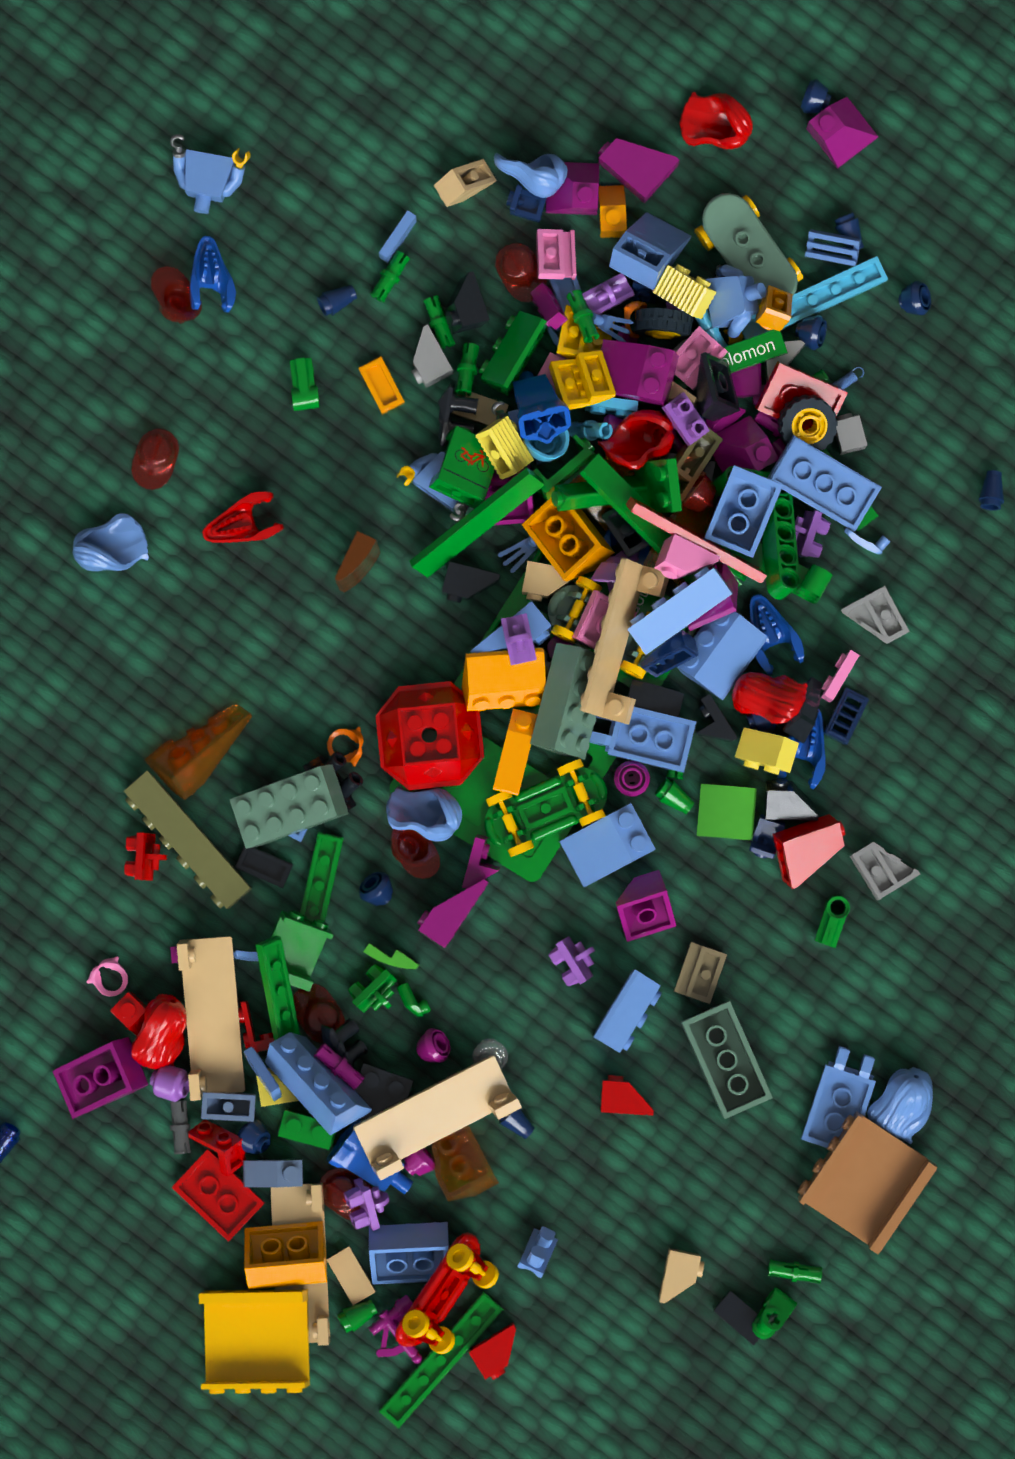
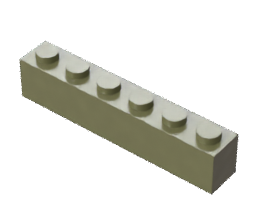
(187, 839)

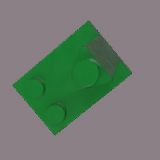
(655, 482)

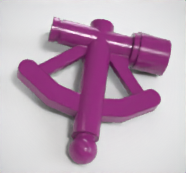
(389, 1321)

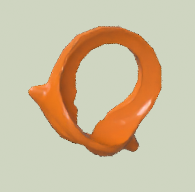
(628, 309)
(356, 736)

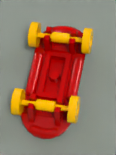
(442, 1292)

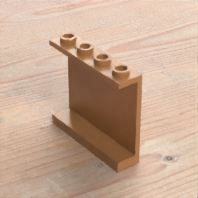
(867, 1181)

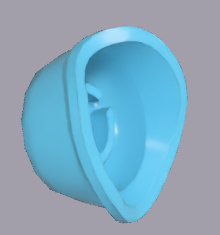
(551, 451)

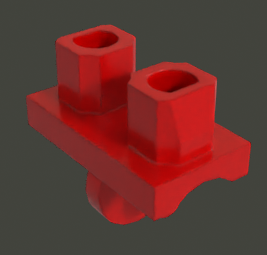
(146, 856)

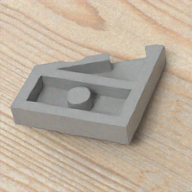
(878, 615)
(882, 870)

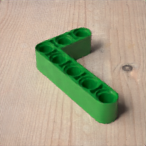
(778, 542)
(812, 580)

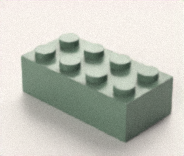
(560, 722)
(289, 806)
(726, 1059)

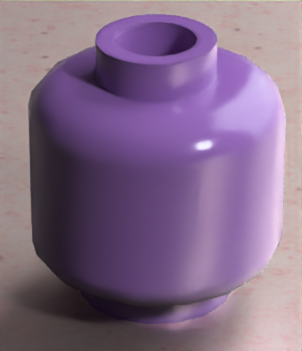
(170, 1083)

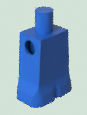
(539, 408)
(350, 1155)

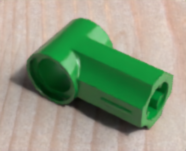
(304, 390)
(831, 924)

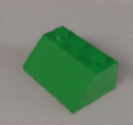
(513, 351)

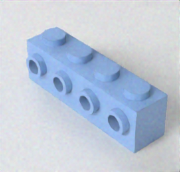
(680, 610)

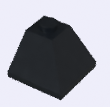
(715, 389)

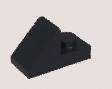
(626, 536)
(720, 727)

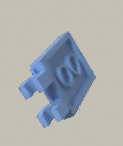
(649, 739)
(838, 1095)

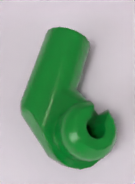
(411, 1003)

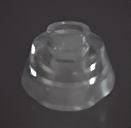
(490, 1047)

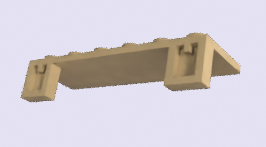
(609, 649)
(211, 1015)
(434, 1115)
(305, 1205)

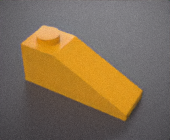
(515, 752)

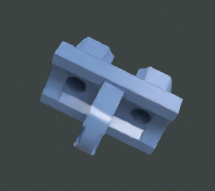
(538, 1251)

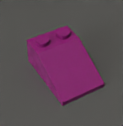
(640, 370)
(448, 916)
(100, 1077)

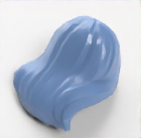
(539, 177)
(112, 545)
(427, 811)
(904, 1104)

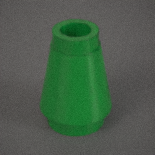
(672, 795)
(355, 1316)

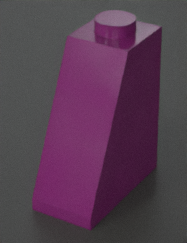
(637, 166)

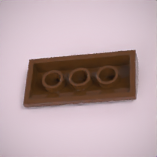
(357, 562)

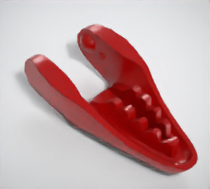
(238, 523)

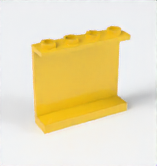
(256, 1340)

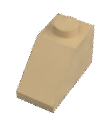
(464, 182)
(542, 581)
(679, 1273)

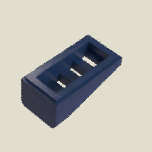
(671, 654)
(836, 735)

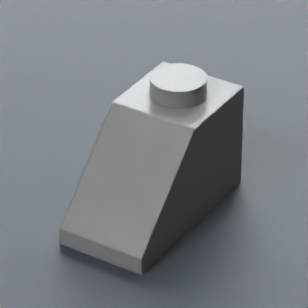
(430, 360)

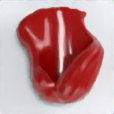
(715, 121)
(638, 438)
(769, 697)
(161, 1033)

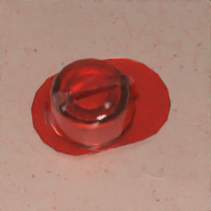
(518, 271)
(173, 294)
(155, 459)
(700, 494)
(415, 853)
(317, 1009)
(334, 1185)

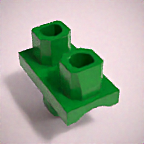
(376, 993)

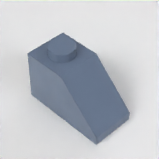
(228, 1106)
(272, 1173)

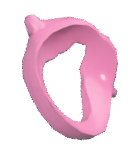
(95, 977)

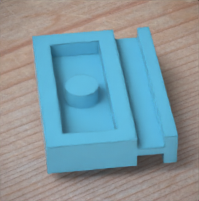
(615, 406)

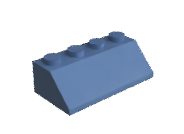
(313, 1084)

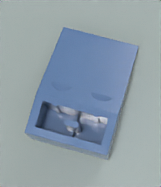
(648, 249)

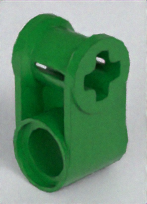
(773, 1314)

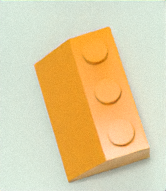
(567, 540)
(495, 684)
(285, 1255)

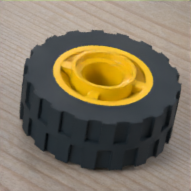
(663, 324)
(805, 408)

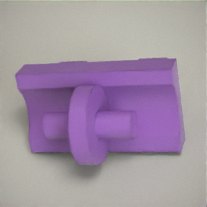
(608, 294)
(685, 418)
(805, 533)
(518, 639)
(576, 958)
(368, 1202)

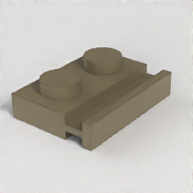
(700, 972)

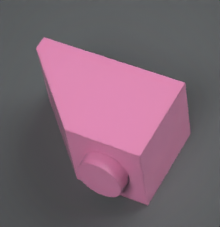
(683, 558)

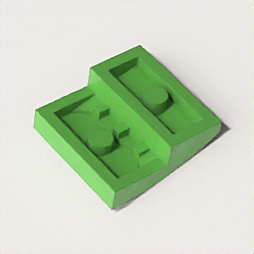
(726, 812)
(398, 959)

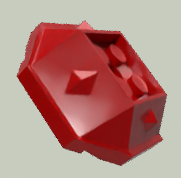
(425, 764)

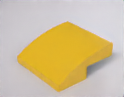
(572, 341)
(582, 380)

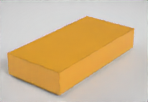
(381, 385)

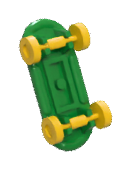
(545, 808)

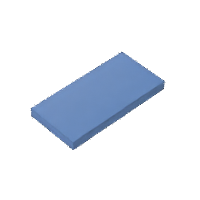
(824, 483)

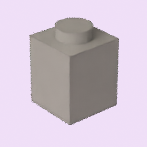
(850, 434)

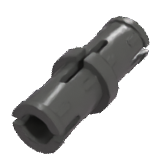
(180, 1127)

